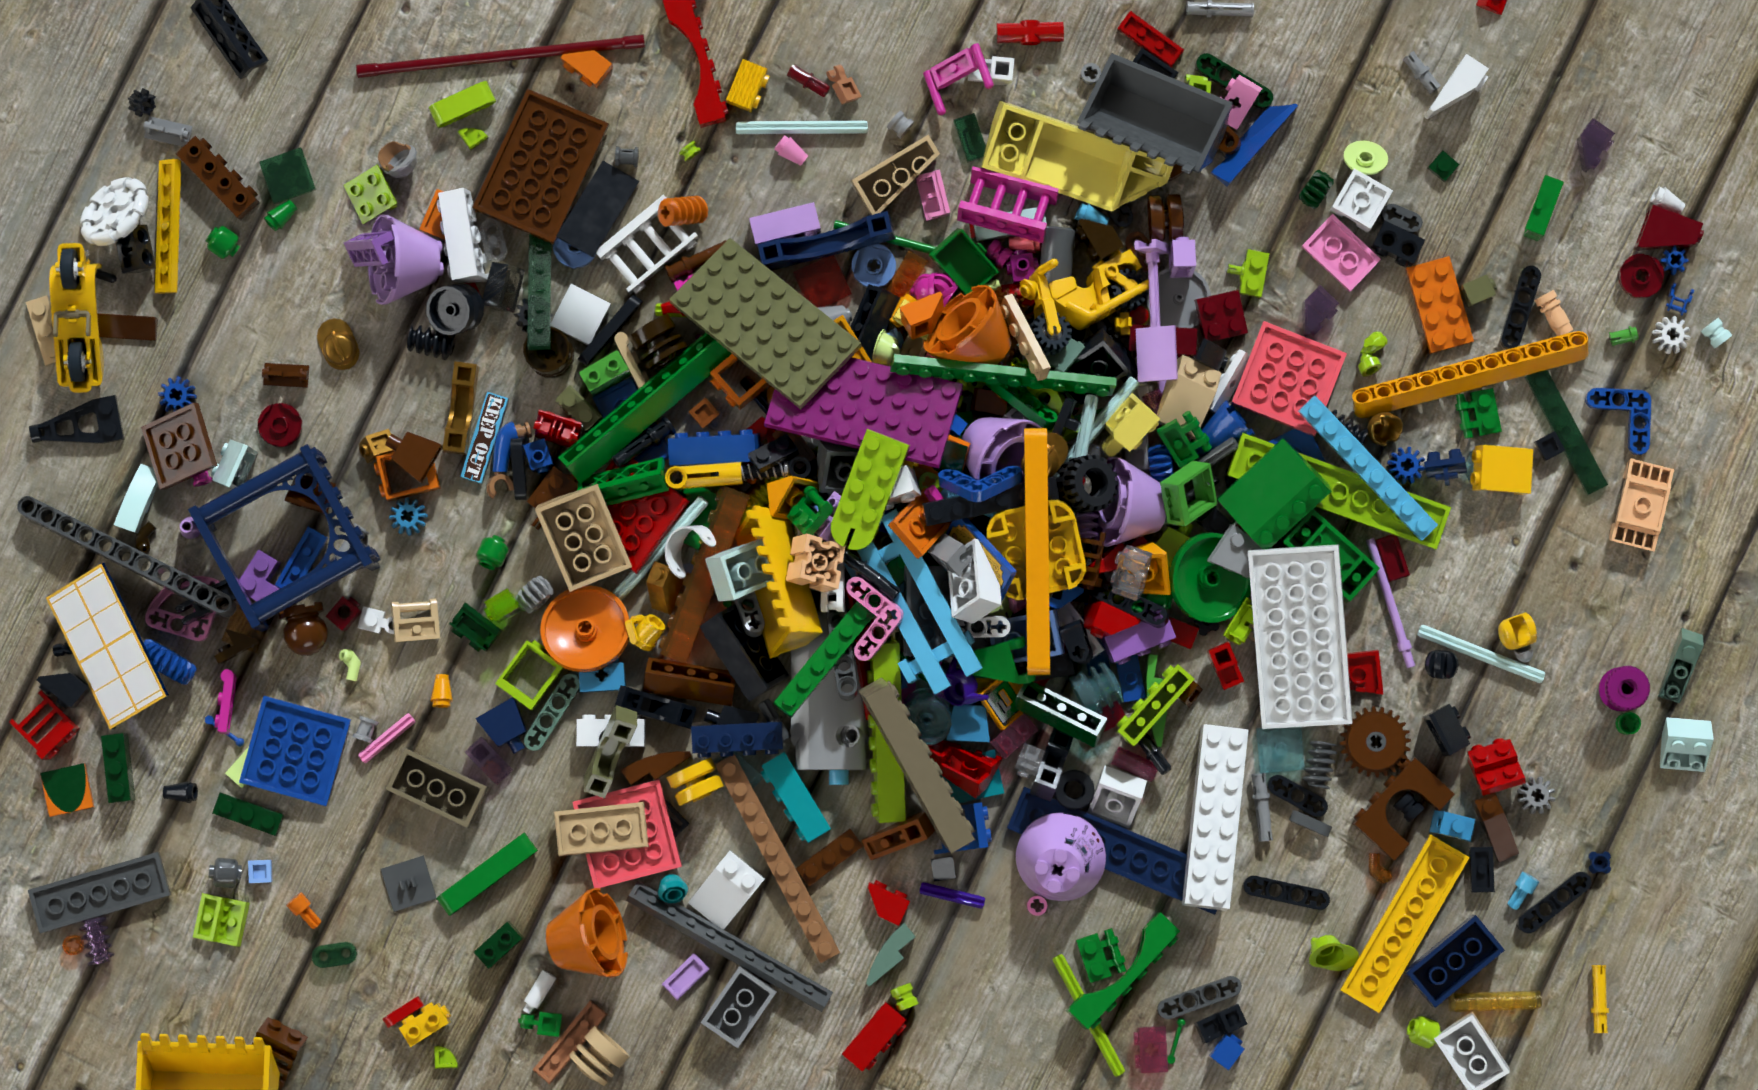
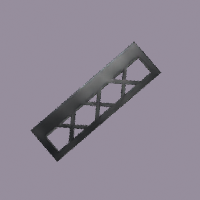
(225, 36)

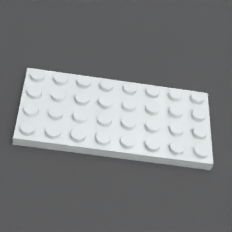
(1300, 636)

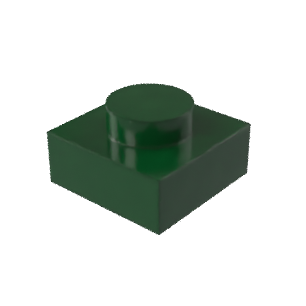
(1443, 166)

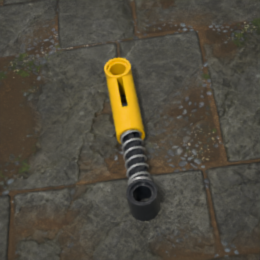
(732, 473)

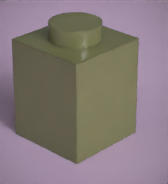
(1478, 290)

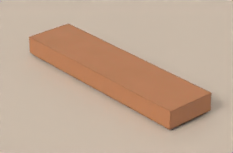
(575, 1034)

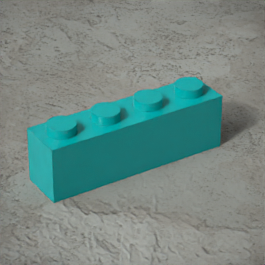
(796, 798)

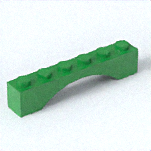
(1155, 937)

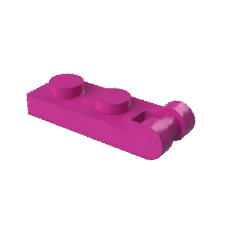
(226, 701)

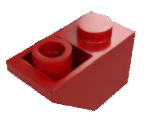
(888, 904)

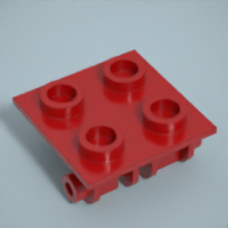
(557, 428)

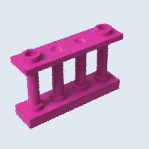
(1002, 221)

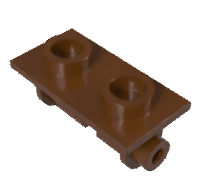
(285, 375)

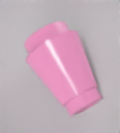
(790, 150)

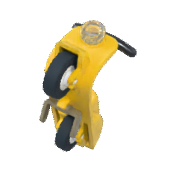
(75, 318)

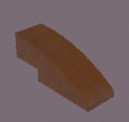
(655, 765)

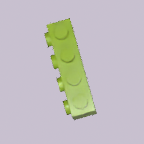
(1160, 698)

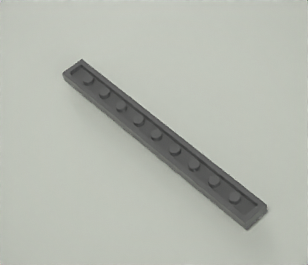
(730, 947)

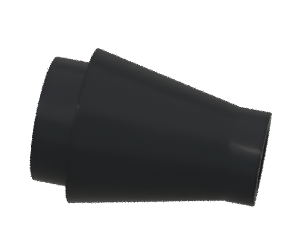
(181, 792)

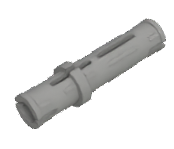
(1192, 8)
(1262, 807)

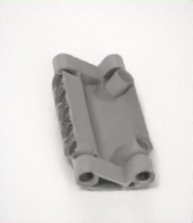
(826, 723)

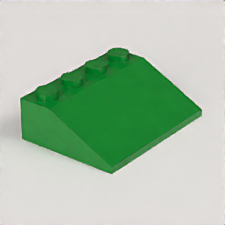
(1274, 494)

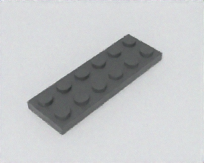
(99, 892)

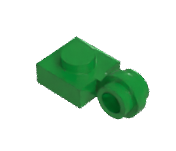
(548, 1023)

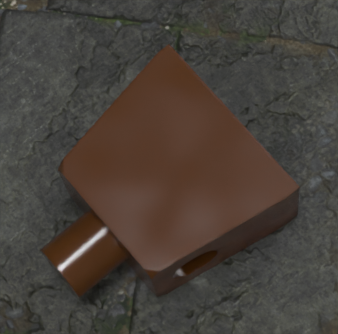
(414, 454)

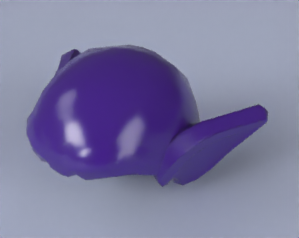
(962, 688)

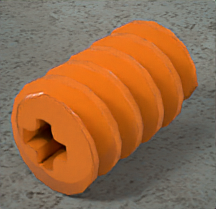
(682, 211)

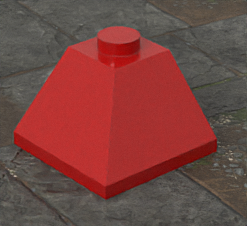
(1106, 619)

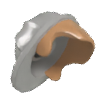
(397, 159)

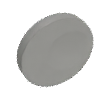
(1178, 298)

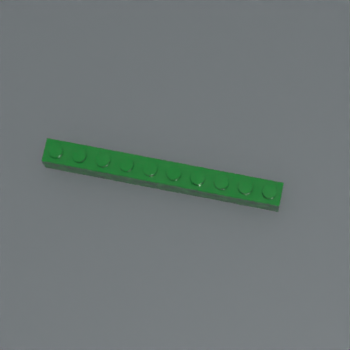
(643, 407)

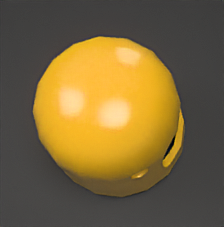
(1517, 631)

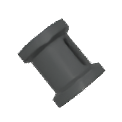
(626, 156)

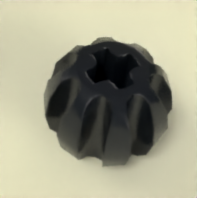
(1441, 664)

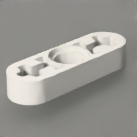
(993, 631)

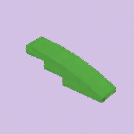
(1158, 728)

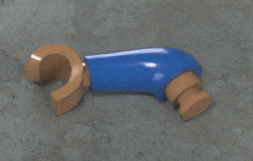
(502, 454)

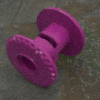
(1637, 688)

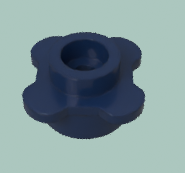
(1604, 858)

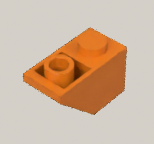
(589, 65)
(922, 315)

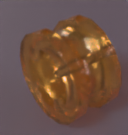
(67, 949)

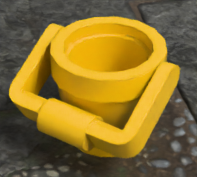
(646, 632)

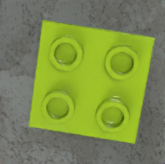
(370, 194)

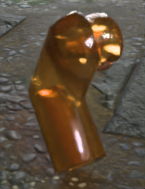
(1376, 870)

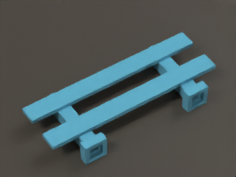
(926, 659)

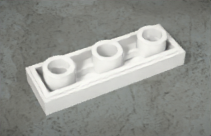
(1229, 379)

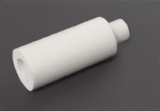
(538, 991)

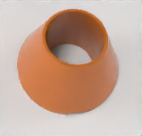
(971, 329)
(589, 936)

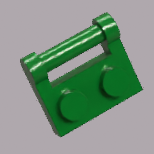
(804, 517)

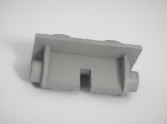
(167, 131)

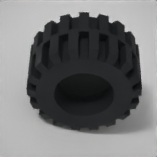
(1101, 478)

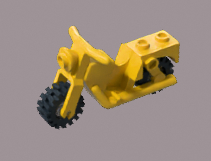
(1080, 305)

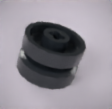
(455, 309)

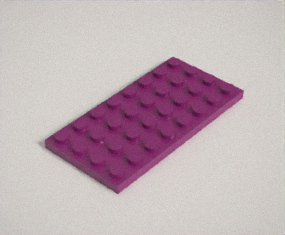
(873, 398)

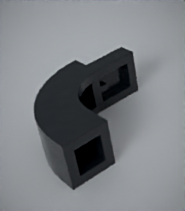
(656, 707)

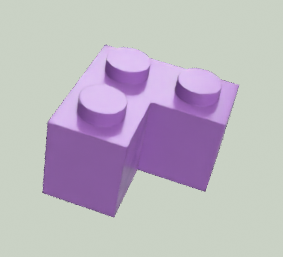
(258, 576)

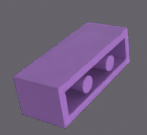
(1137, 640)

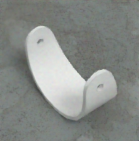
(675, 542)

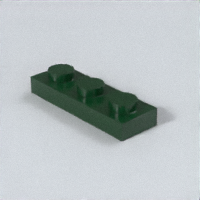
(248, 814)

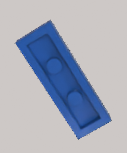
(302, 557)

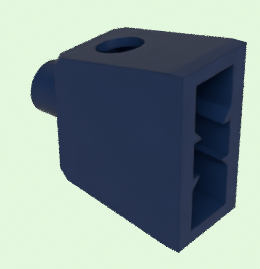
(504, 725)

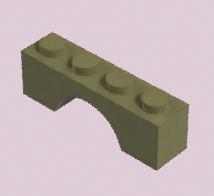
(604, 761)

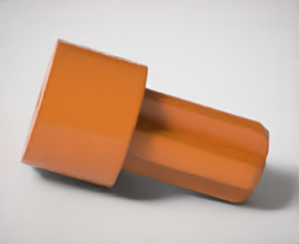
(300, 906)

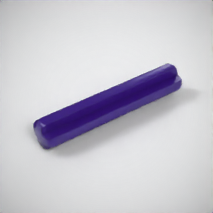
(952, 895)

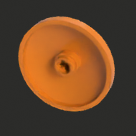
(585, 629)

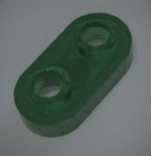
(335, 954)

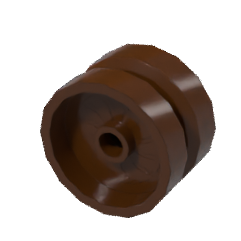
(1168, 218)

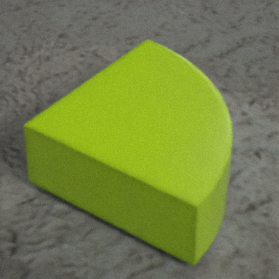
(472, 137)
(444, 1058)

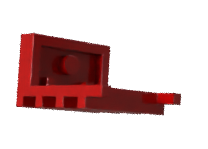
(51, 743)

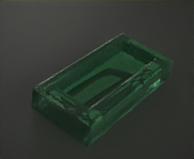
(970, 137)

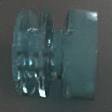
(1097, 689)

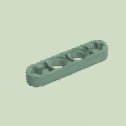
(555, 714)

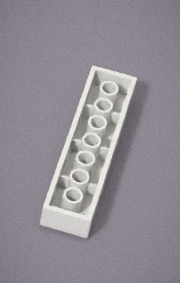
(1215, 817)

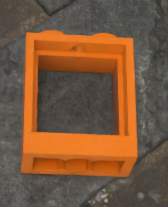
(732, 398)
(385, 487)

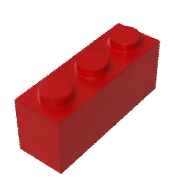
(875, 1037)

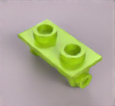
(1238, 628)

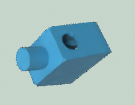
(969, 724)
(1452, 825)

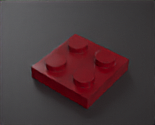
(1221, 316)

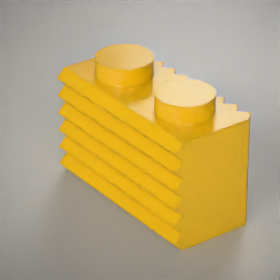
(747, 85)

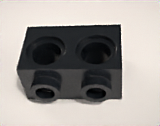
(1400, 238)
(136, 251)

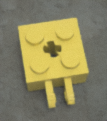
(1129, 426)

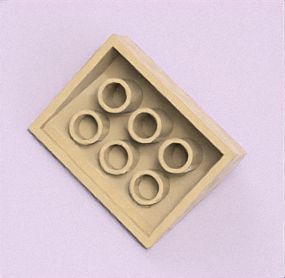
(583, 537)

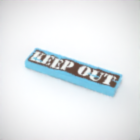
(484, 437)

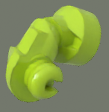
(1369, 364)

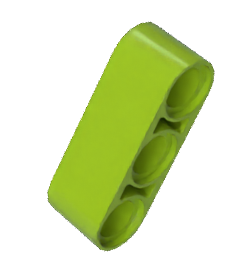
(462, 104)

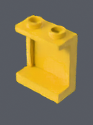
(1502, 469)

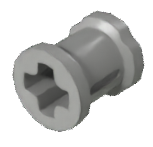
(365, 729)

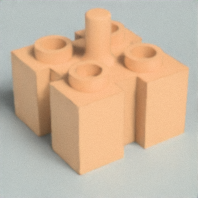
(815, 563)

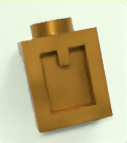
(374, 445)

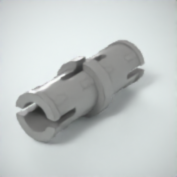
(1421, 72)

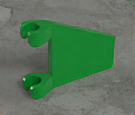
(999, 663)

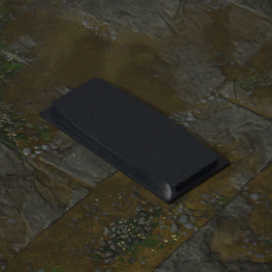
(597, 208)

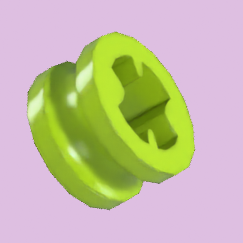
(689, 151)

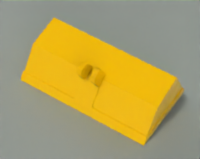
(785, 606)
(205, 1064)

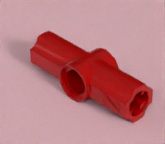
(1030, 32)

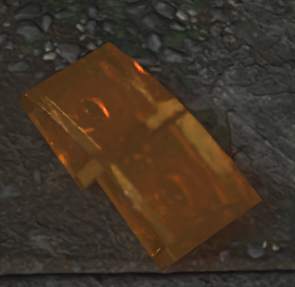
(907, 273)

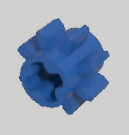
(1674, 253)

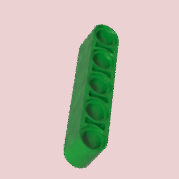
(487, 874)

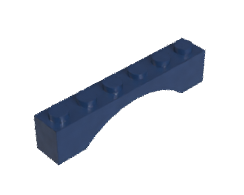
(860, 234)

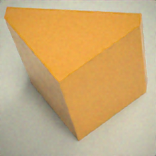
(786, 493)
(1158, 574)

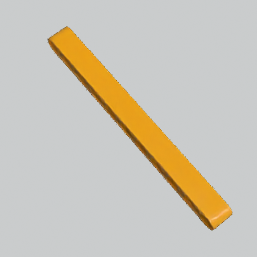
(1470, 374)
(1037, 551)

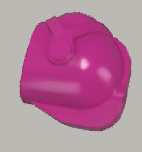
(932, 283)

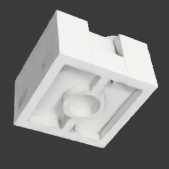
(1361, 200)

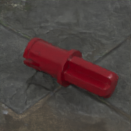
(808, 80)

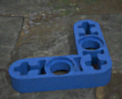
(1634, 411)
(982, 489)

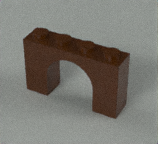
(1373, 820)

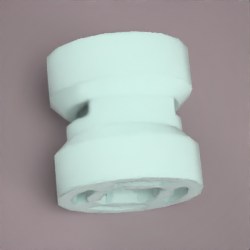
(1716, 333)

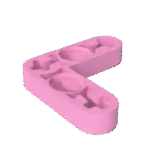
(881, 613)

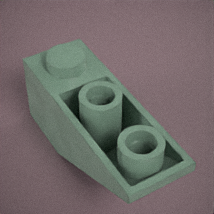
(1681, 665)

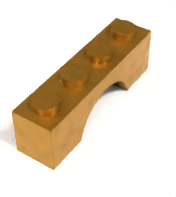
(461, 409)

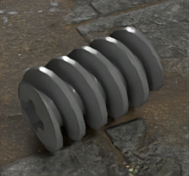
(1319, 763)

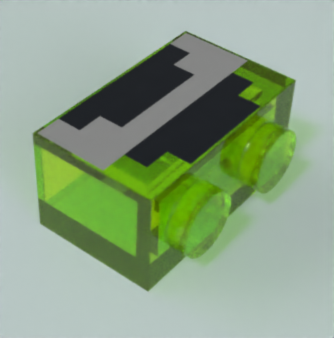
(501, 606)

